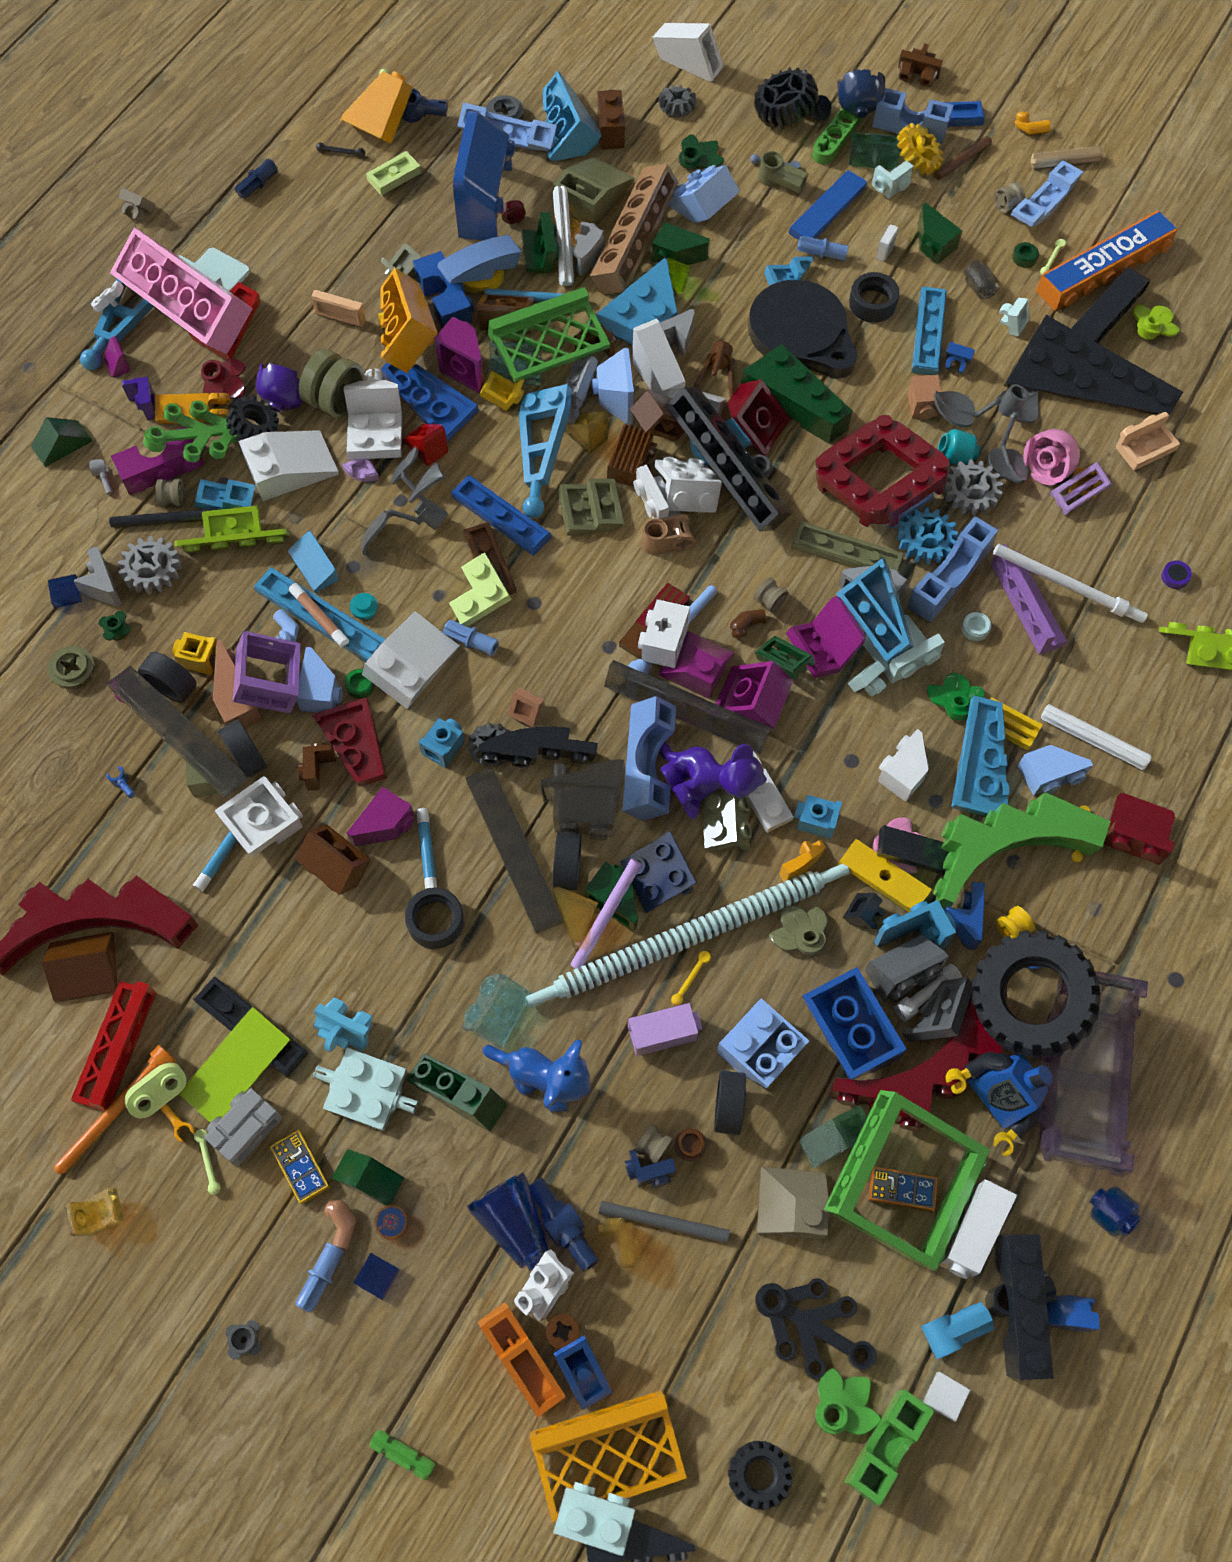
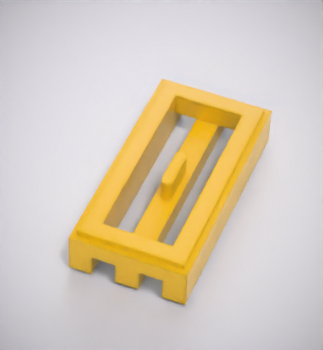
(1020, 723)

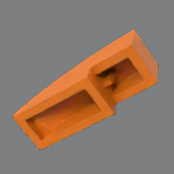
(521, 1359)

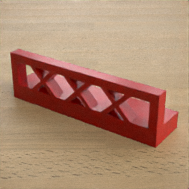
(120, 1049)

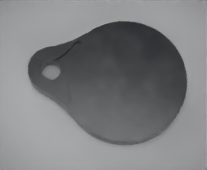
(807, 323)

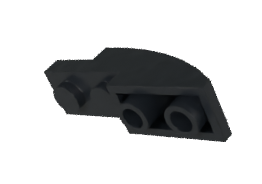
(526, 744)

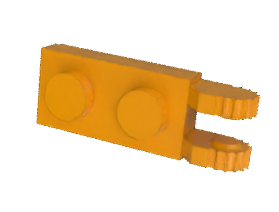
(184, 402)

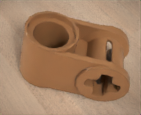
(669, 534)

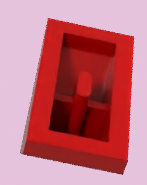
(430, 441)

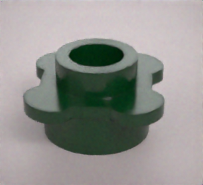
(117, 632)

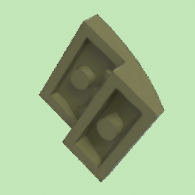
(590, 507)

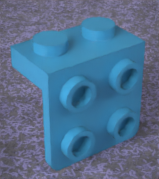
(926, 917)

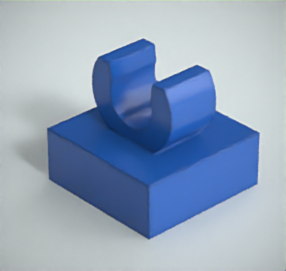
(959, 353)

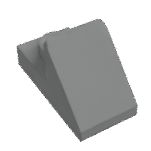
(679, 330)
(99, 582)

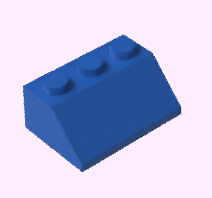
(854, 1024)

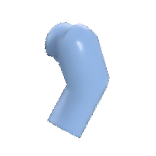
(289, 626)

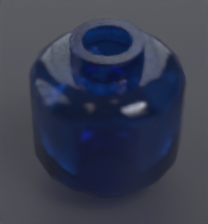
(1115, 1211)

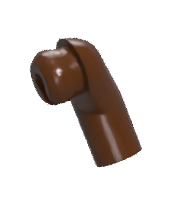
(745, 619)

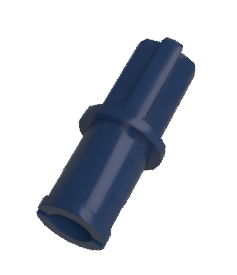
(256, 178)

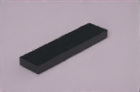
(230, 1009)

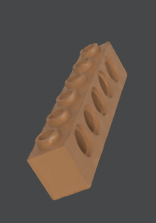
(634, 229)

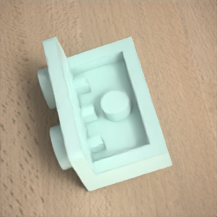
(595, 1519)

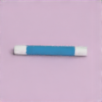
(426, 848)
(215, 862)

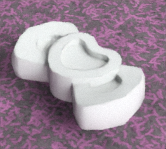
(108, 296)

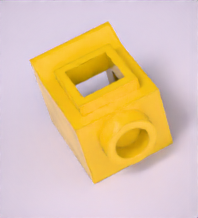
(195, 661)

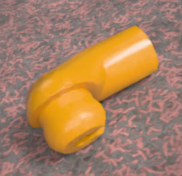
(1030, 127)

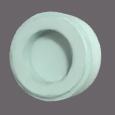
(976, 626)

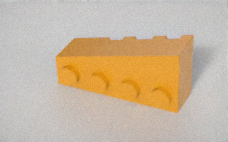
(405, 320)

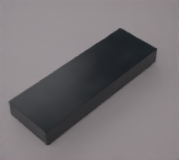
(911, 849)

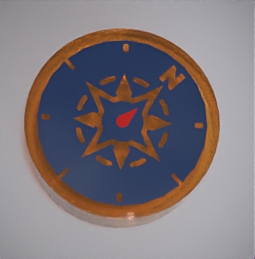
(391, 1222)

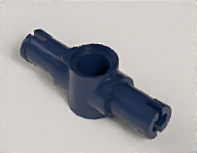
(420, 106)
(563, 1225)

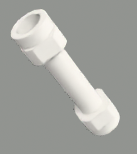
(909, 1006)

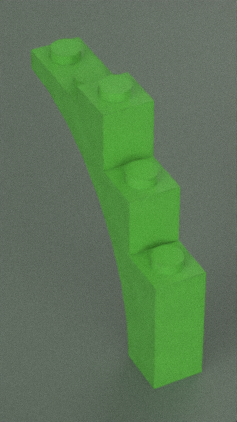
(1045, 822)

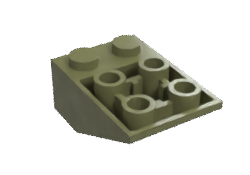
(593, 188)

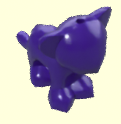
(738, 776)

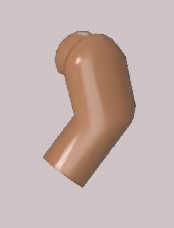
(344, 1221)

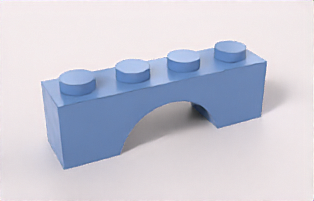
(967, 553)
(649, 728)

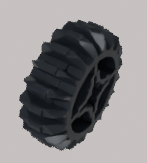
(786, 98)

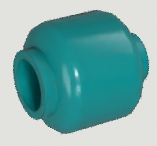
(959, 446)

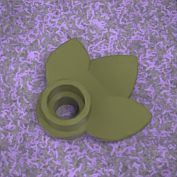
(799, 926)

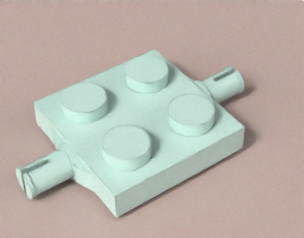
(365, 1089)

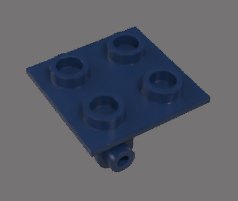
(662, 872)

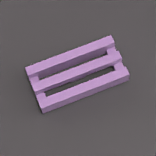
(1061, 501)

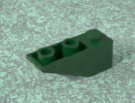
(458, 1092)

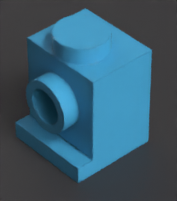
(442, 750)
(819, 825)

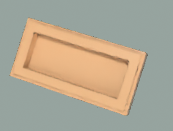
(338, 308)

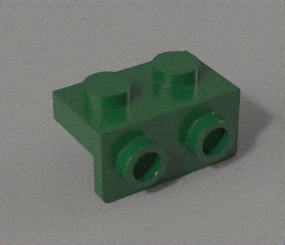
(540, 245)

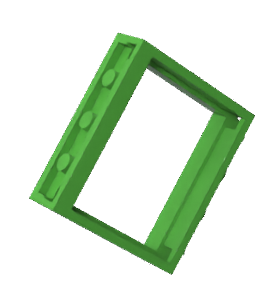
(863, 1158)

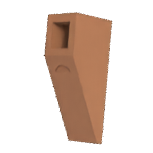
(224, 687)

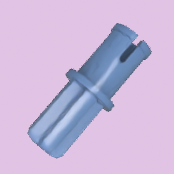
(822, 248)
(471, 637)
(319, 1277)

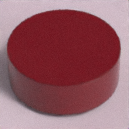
(513, 212)

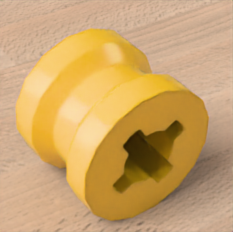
(1015, 922)

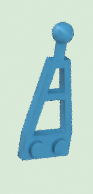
(91, 358)
(535, 406)

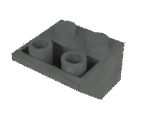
(906, 967)

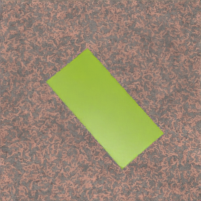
(234, 1065)

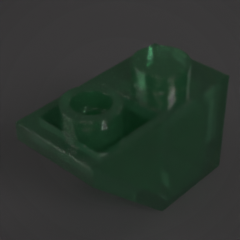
(833, 1137)

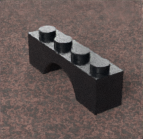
(1028, 1336)

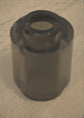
(981, 280)

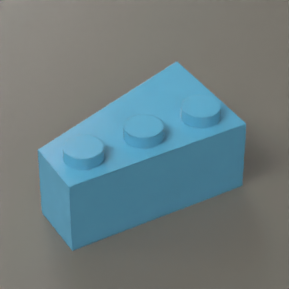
(878, 610)

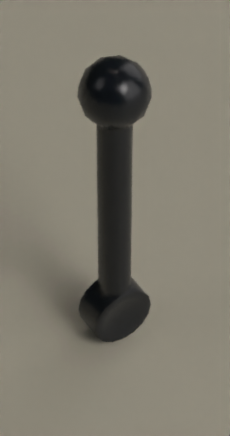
(360, 152)

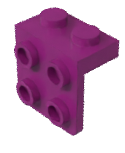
(829, 638)

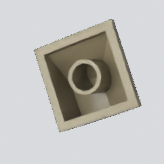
(792, 1203)

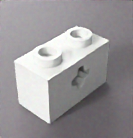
(664, 633)

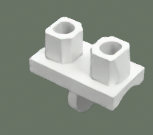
(544, 1286)

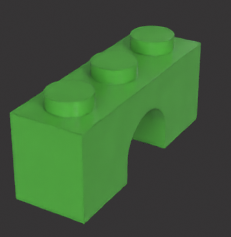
(894, 1434)

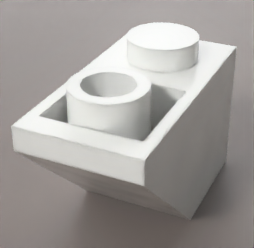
(907, 768)

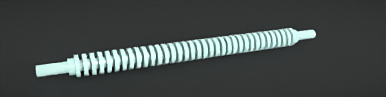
(741, 912)

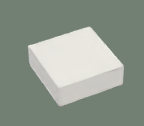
(887, 243)
(946, 1396)

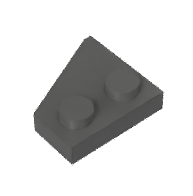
(943, 1011)

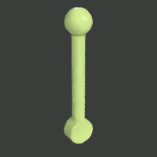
(1060, 244)
(214, 1187)

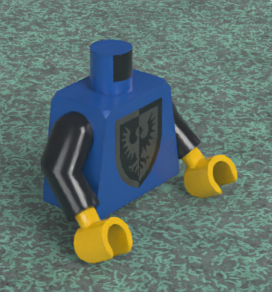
(1008, 1089)

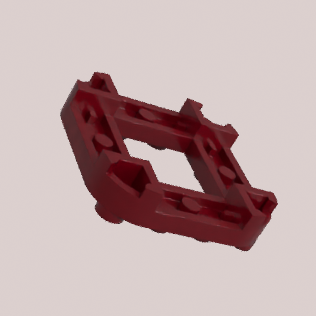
(885, 507)

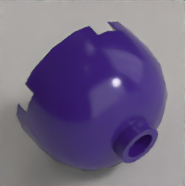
(278, 387)

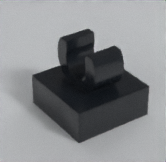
(863, 909)

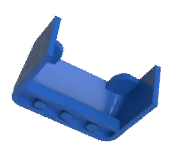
(477, 177)

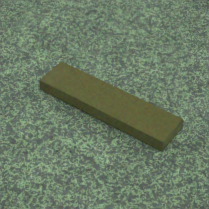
(843, 548)

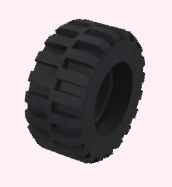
(1047, 952)

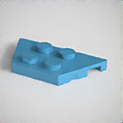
(642, 302)

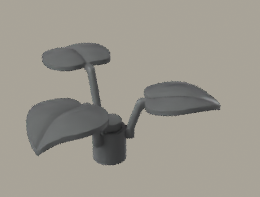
(1013, 403)
(426, 509)

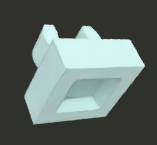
(1015, 316)
(869, 679)

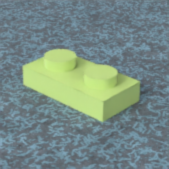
(393, 173)

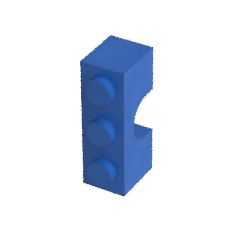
(452, 299)

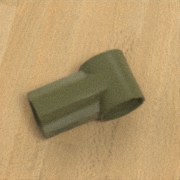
(775, 171)

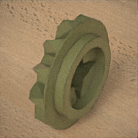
(68, 657)

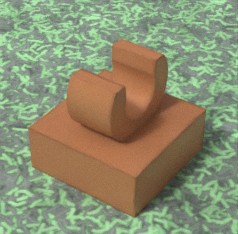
(525, 707)

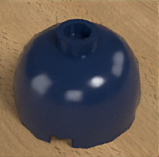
(860, 92)

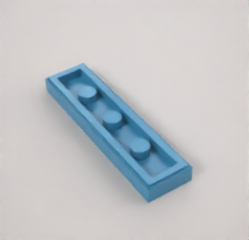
(929, 331)

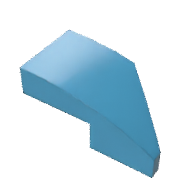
(793, 271)

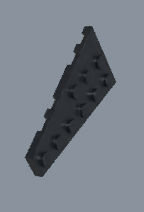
(1081, 369)

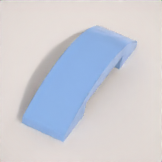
(526, 134)
(1049, 195)

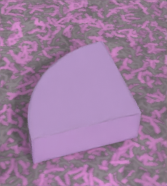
(361, 469)

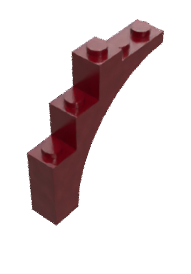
(91, 907)
(928, 1076)

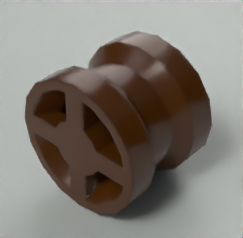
(563, 1334)

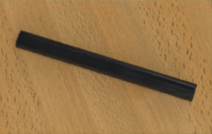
(157, 518)

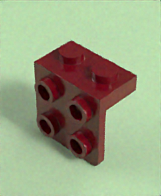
(1140, 828)

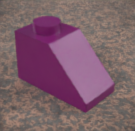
(382, 820)

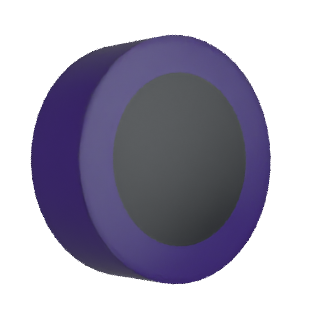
(1176, 574)

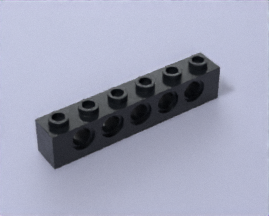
(729, 459)

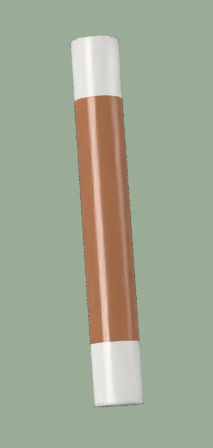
(318, 615)

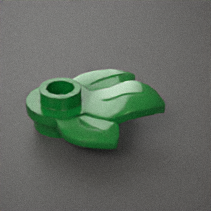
(954, 695)

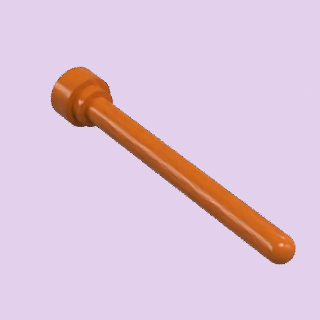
(159, 1057)

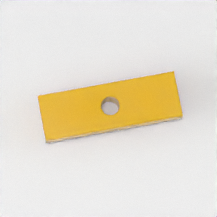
(868, 867)

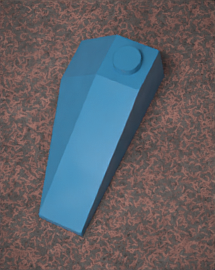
(575, 127)

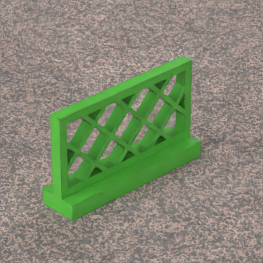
(535, 318)

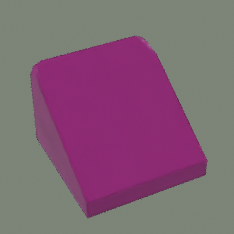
(115, 359)

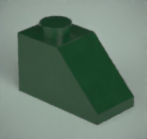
(936, 234)
(679, 245)
(602, 886)

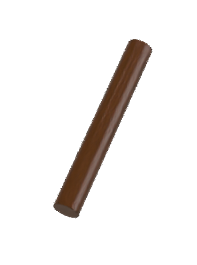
(962, 158)

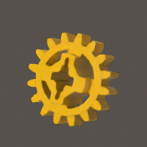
(920, 148)

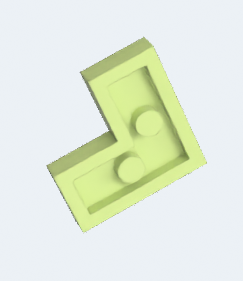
(486, 592)

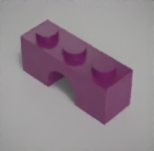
(143, 472)

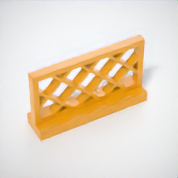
(607, 1422)

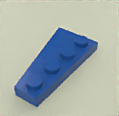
(432, 398)

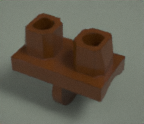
(920, 62)

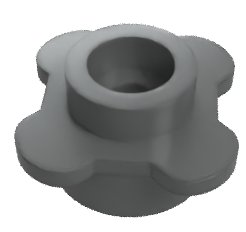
(234, 1336)

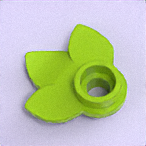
(1154, 321)

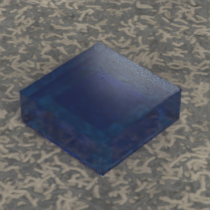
(64, 591)
(376, 1276)

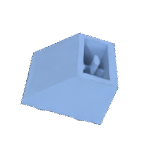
(704, 193)
(761, 1044)

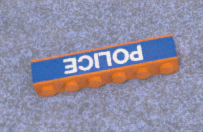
(1106, 260)

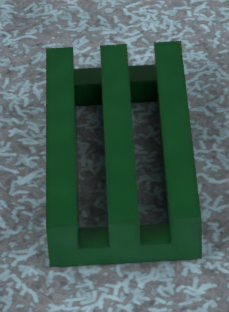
(781, 658)

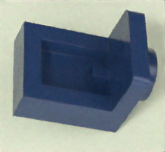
(655, 1174)

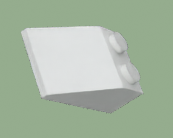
(287, 461)
(409, 659)

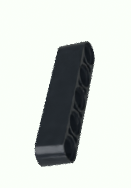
(1112, 305)

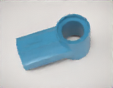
(951, 1332)

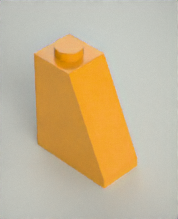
(380, 106)

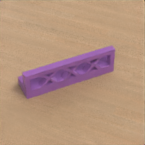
(1029, 605)

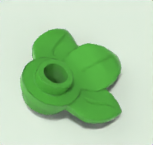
(848, 1400)

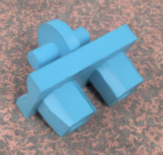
(339, 1029)

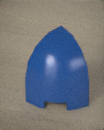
(1073, 1313)

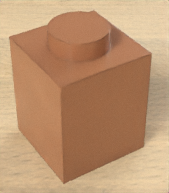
(921, 396)

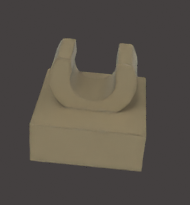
(135, 202)

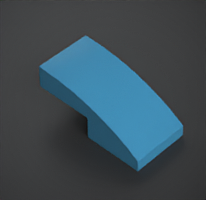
(217, 495)

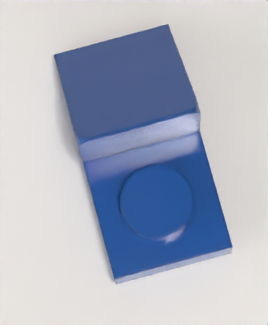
(970, 916)
(583, 1372)

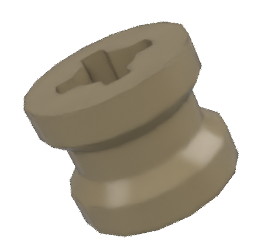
(1009, 197)
(170, 492)
(771, 595)
(653, 1144)

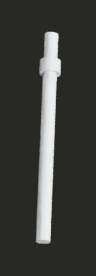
(1117, 605)

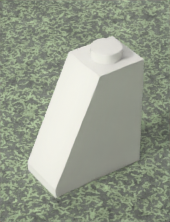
(689, 48)
(656, 360)
(978, 1229)

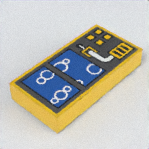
(299, 1167)

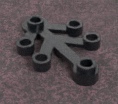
(809, 1324)

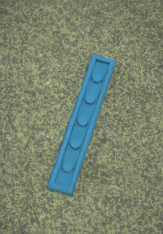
(275, 588)

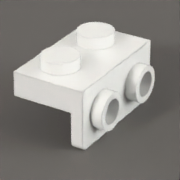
(652, 493)

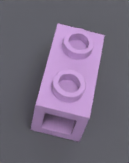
(664, 1029)

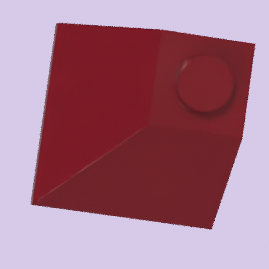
(758, 414)

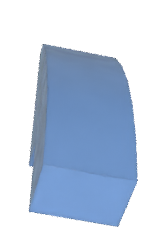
(480, 260)

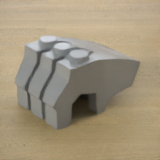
(588, 247)

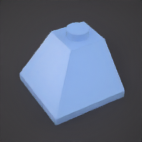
(615, 386)

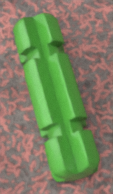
(402, 1454)

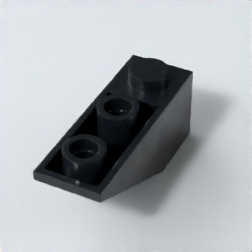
(643, 1544)

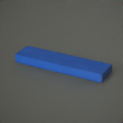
(829, 206)
(501, 515)

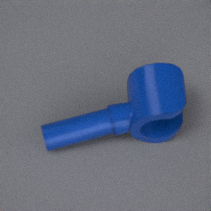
(121, 781)

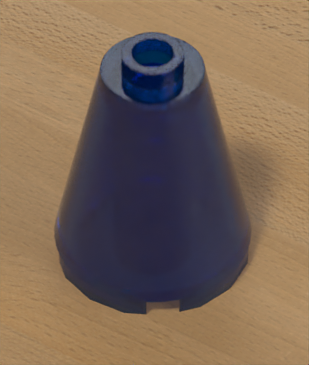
(512, 1220)

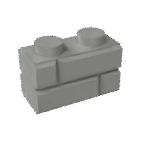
(242, 1126)

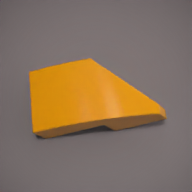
(809, 855)

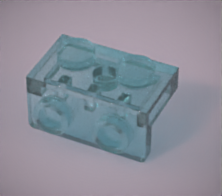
(496, 1009)

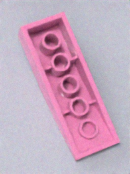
(181, 291)

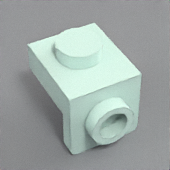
(892, 182)

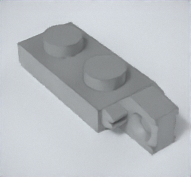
(579, 380)

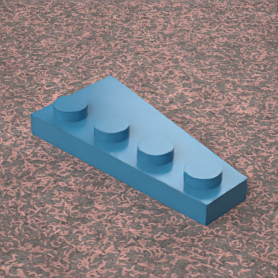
(982, 762)

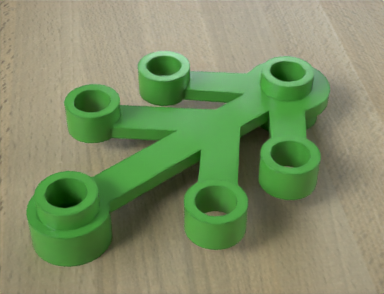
(156, 438)

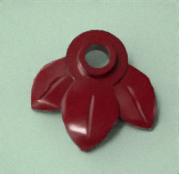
(226, 378)

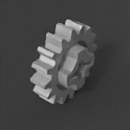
(973, 487)
(149, 565)

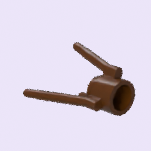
(720, 359)

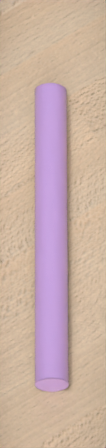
(606, 913)

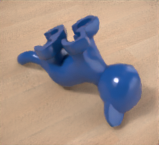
(558, 1080)

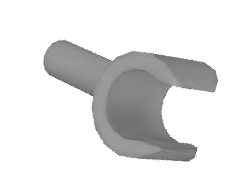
(99, 468)

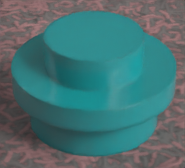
(363, 606)

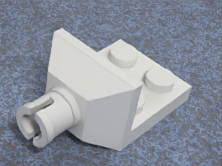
(373, 418)

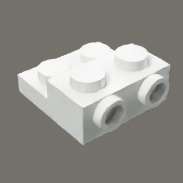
(260, 816)

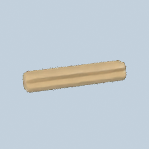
(1071, 156)

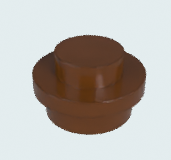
(690, 1145)

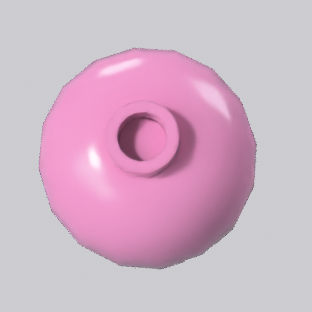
(1052, 456)

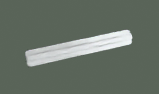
(563, 235)
(1096, 737)

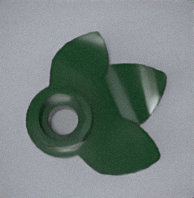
(699, 154)

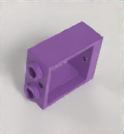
(262, 692)

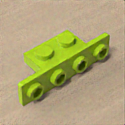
(232, 526)
(1205, 646)

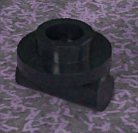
(822, 109)

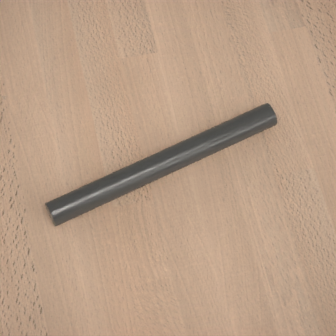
(664, 1221)

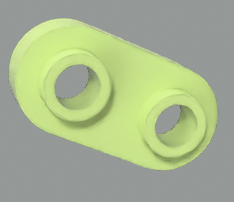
(153, 1088)

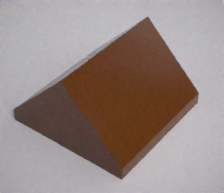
(497, 305)
(81, 967)

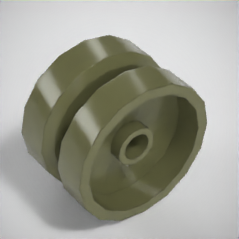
(325, 379)

